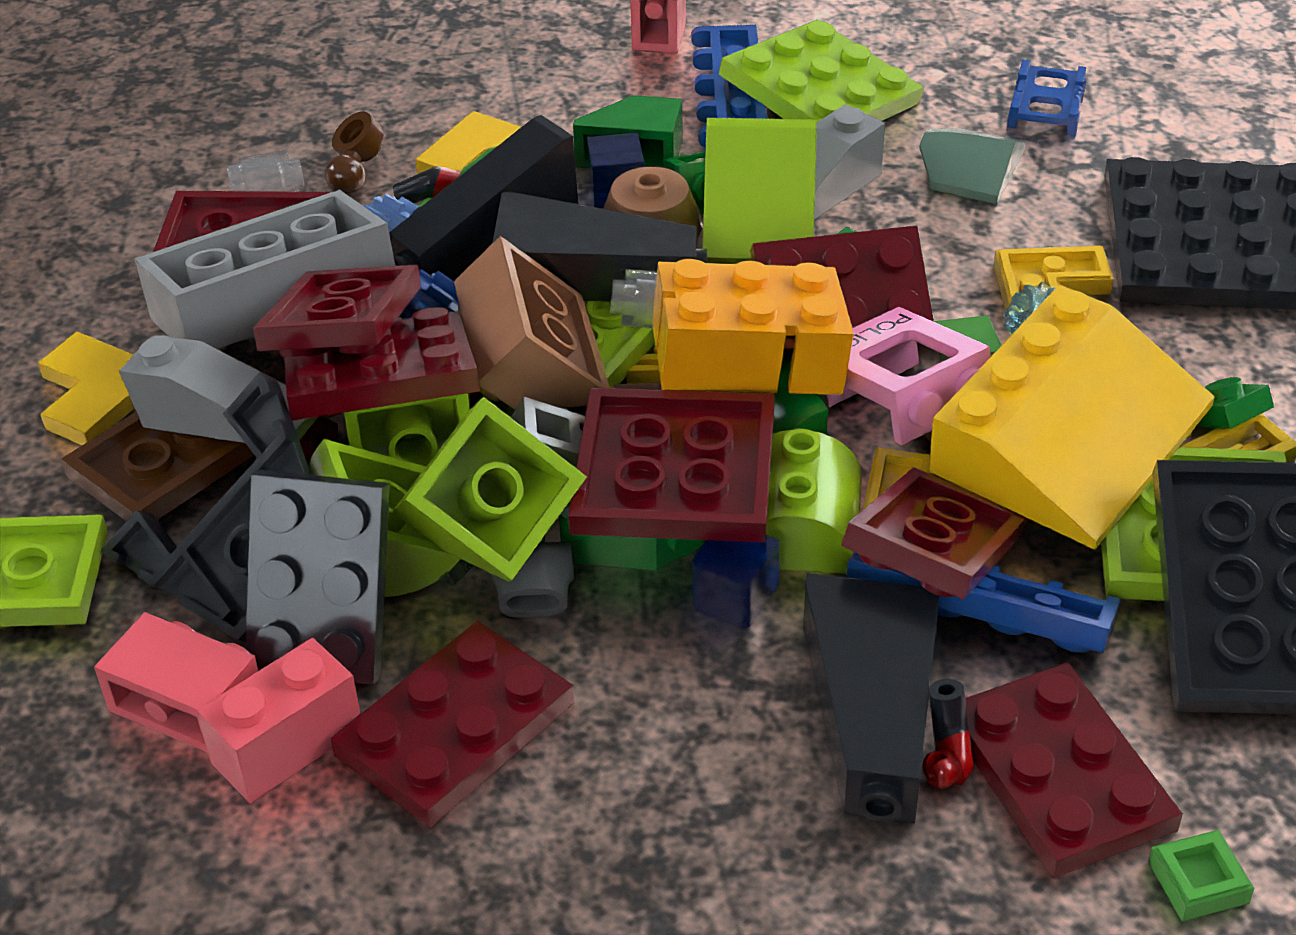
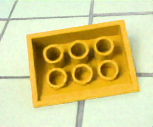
(1068, 418)

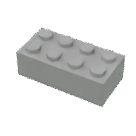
(232, 277)

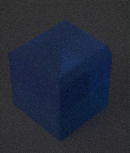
(608, 159)
(735, 579)

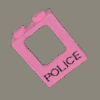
(890, 347)

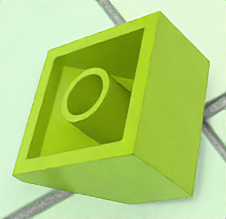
(490, 492)

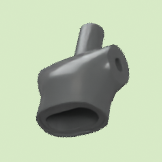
(540, 584)

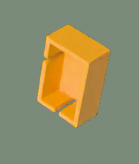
(730, 324)

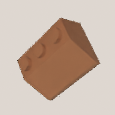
(527, 331)

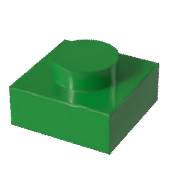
(1235, 403)

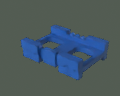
(1067, 97)

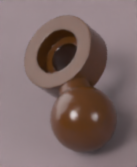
(356, 141)

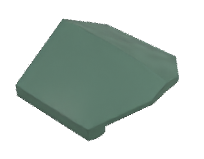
(969, 162)

